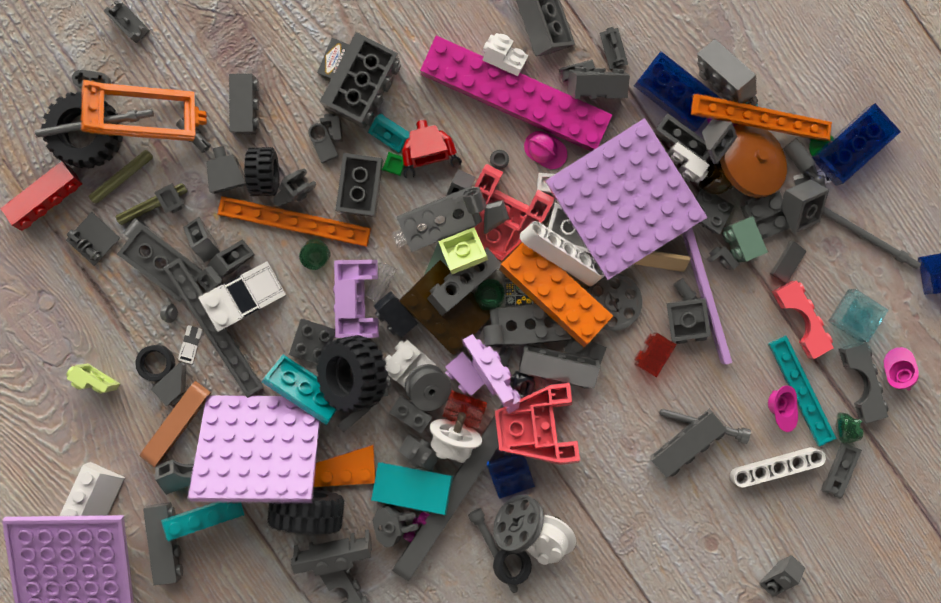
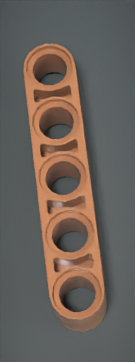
(175, 424)

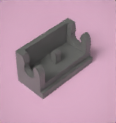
(127, 21)

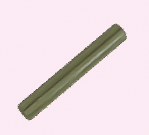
(121, 176)
(145, 207)

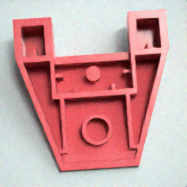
(506, 236)
(532, 427)

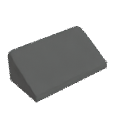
(788, 262)

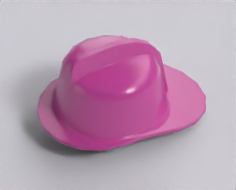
(545, 150)
(901, 368)
(784, 407)

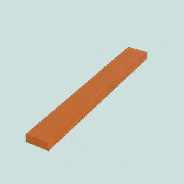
(760, 118)
(294, 221)

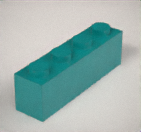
(200, 518)

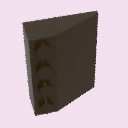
(457, 323)

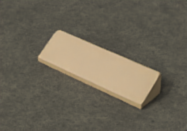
(665, 261)

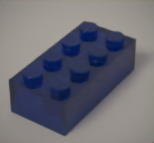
(673, 90)
(855, 144)

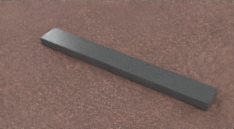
(222, 339)

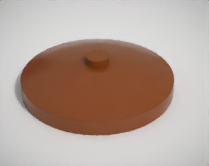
(755, 162)

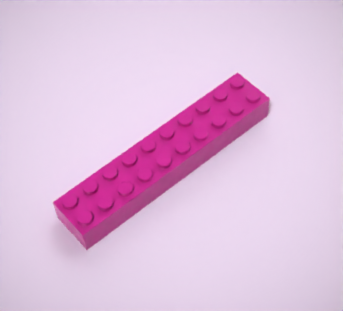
(515, 94)

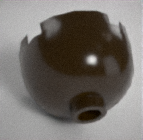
(715, 180)

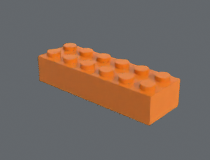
(556, 293)

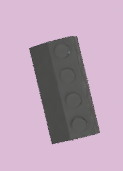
(545, 25)

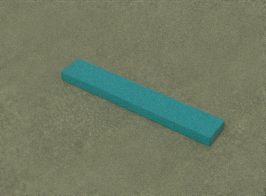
(806, 398)

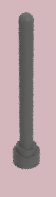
(741, 435)
(477, 517)

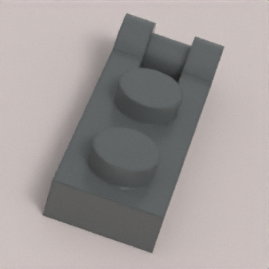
(841, 470)

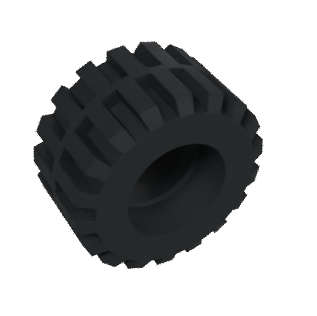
(261, 171)

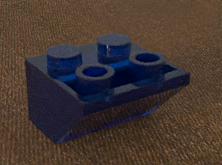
(510, 475)

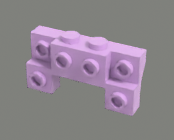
(350, 298)
(493, 373)

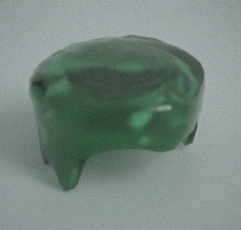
(314, 254)
(489, 294)
(848, 428)

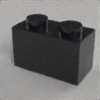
(395, 314)

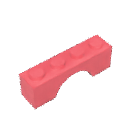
(815, 340)

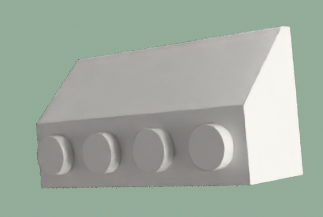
(92, 492)

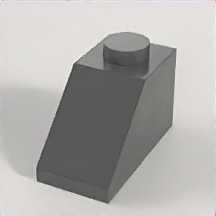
(718, 138)
(460, 181)
(201, 240)
(231, 258)
(172, 385)

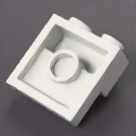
(500, 54)
(691, 167)
(404, 361)

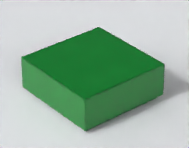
(394, 164)

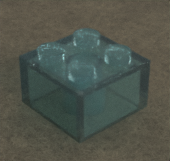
(858, 315)

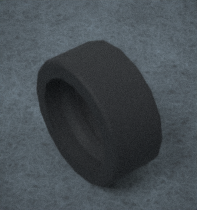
(140, 367)
(525, 569)

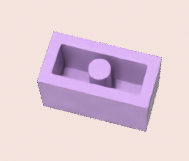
(463, 371)

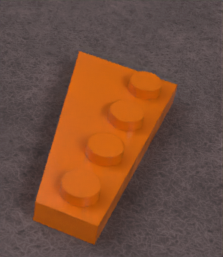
(347, 469)

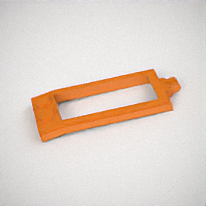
(93, 111)

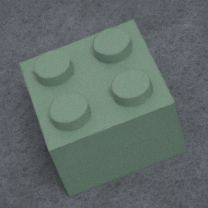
(744, 240)

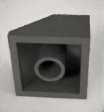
(804, 204)

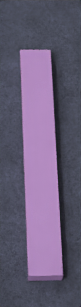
(705, 292)

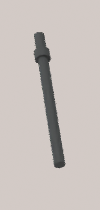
(132, 116)
(901, 255)

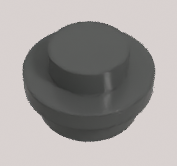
(499, 159)
(168, 313)

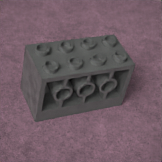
(354, 70)

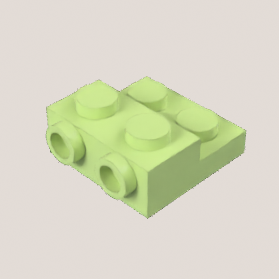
(463, 250)
(87, 376)

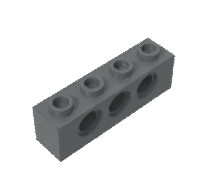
(444, 302)

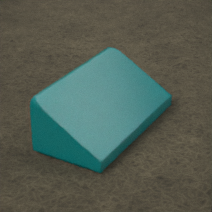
(389, 132)

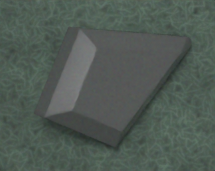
(494, 215)

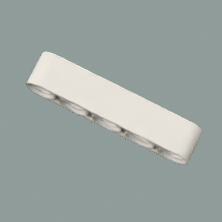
(561, 253)
(786, 467)

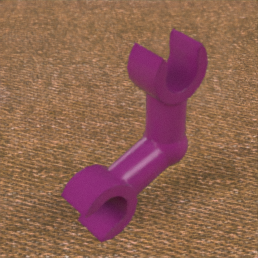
(421, 519)

